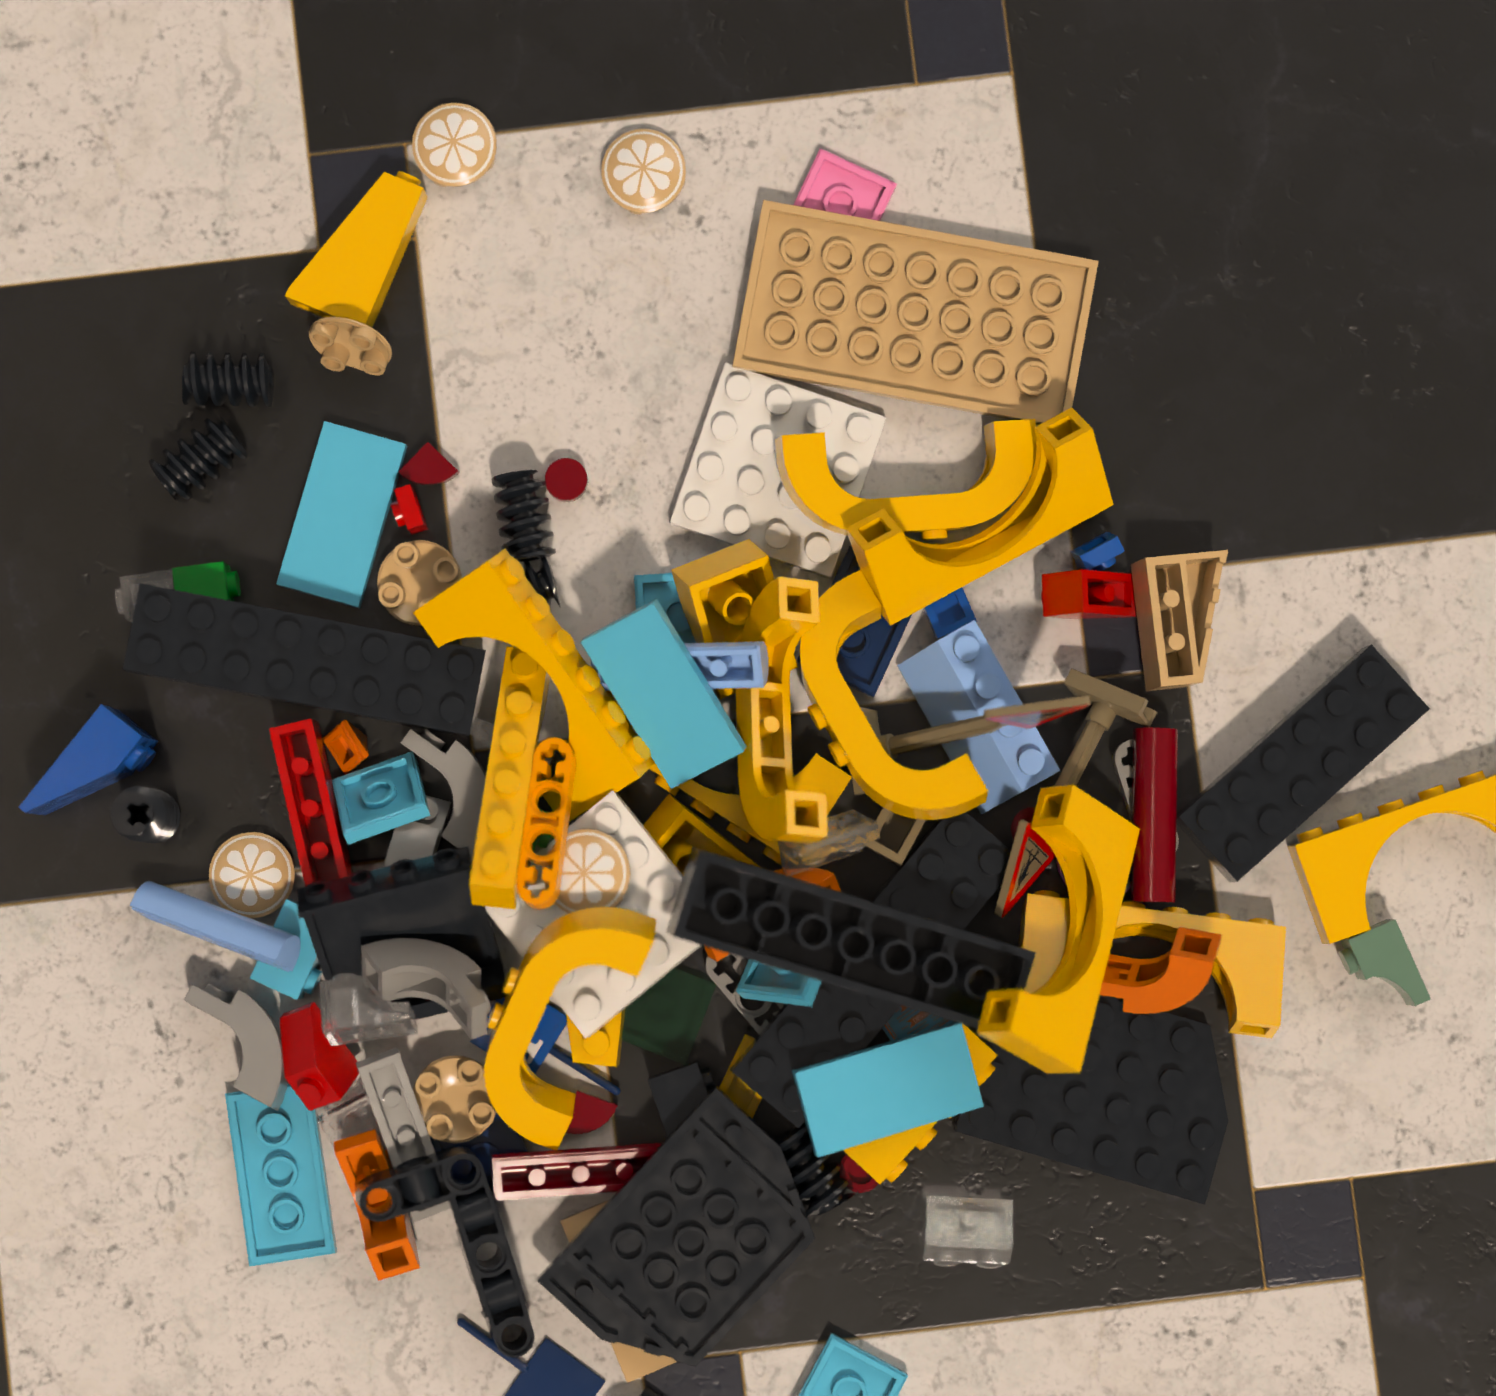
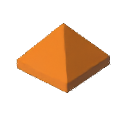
(347, 746)

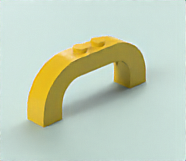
(1007, 468)
(763, 717)
(904, 791)
(575, 940)

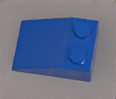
(98, 756)

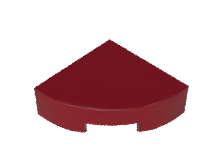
(428, 467)
(590, 1113)

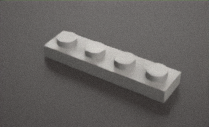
(397, 1113)

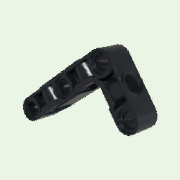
(428, 1182)

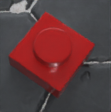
(408, 510)

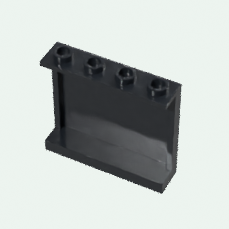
(405, 900)

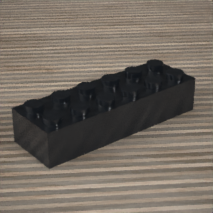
(1301, 763)

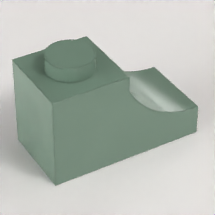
(1386, 956)

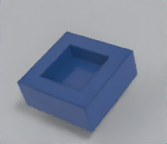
(1098, 552)
(949, 613)

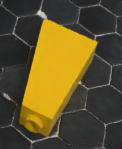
(363, 254)

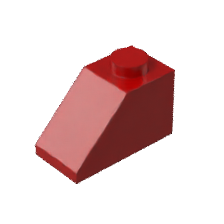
(1088, 594)
(311, 1065)

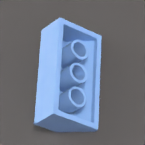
(957, 682)

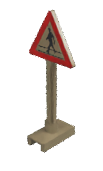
(1021, 716)
(1029, 850)

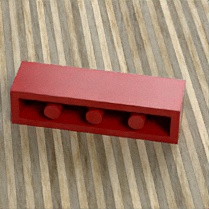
(311, 801)

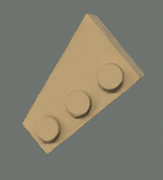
(1175, 615)

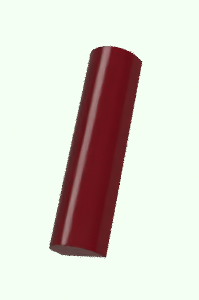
(1155, 814)
(566, 1171)

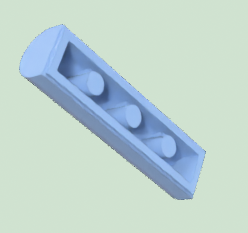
(727, 664)
(217, 925)

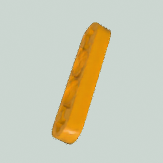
(553, 823)

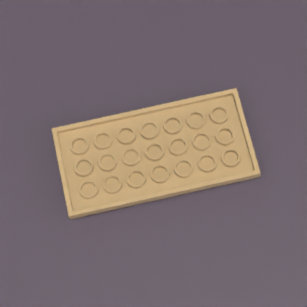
(914, 314)

